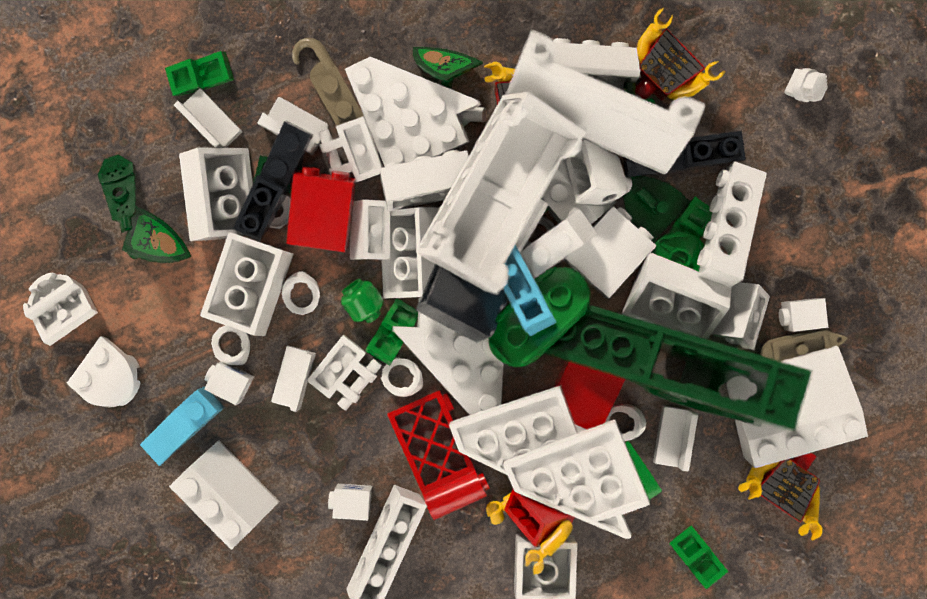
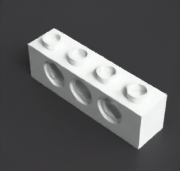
(748, 186)
(387, 545)

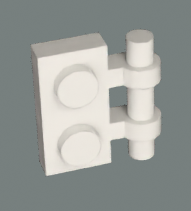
(358, 146)
(337, 366)

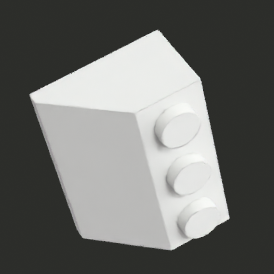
(606, 64)
(214, 190)
(562, 201)
(407, 271)
(246, 285)
(677, 298)
(224, 494)

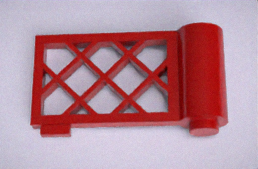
(451, 491)

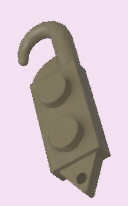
(329, 83)
(800, 344)

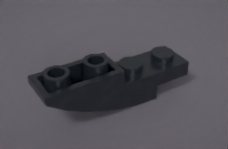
(698, 153)
(273, 182)

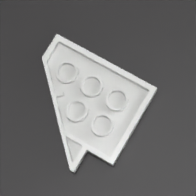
(407, 112)
(459, 364)
(514, 428)
(583, 477)

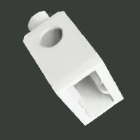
(597, 175)

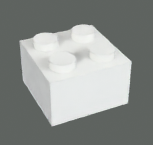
(555, 580)

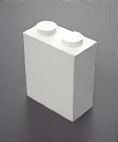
(612, 252)

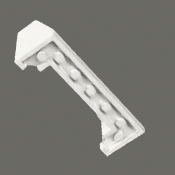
(606, 113)
(499, 190)

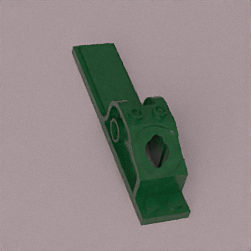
(631, 349)

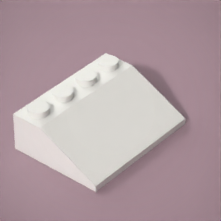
(827, 417)

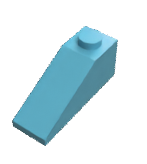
(526, 295)
(181, 425)

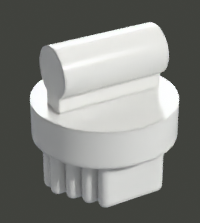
(807, 85)

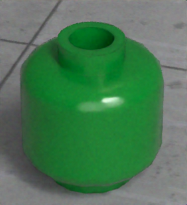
(362, 301)

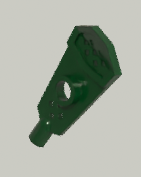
(115, 176)

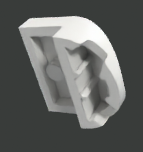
(58, 306)
(106, 376)

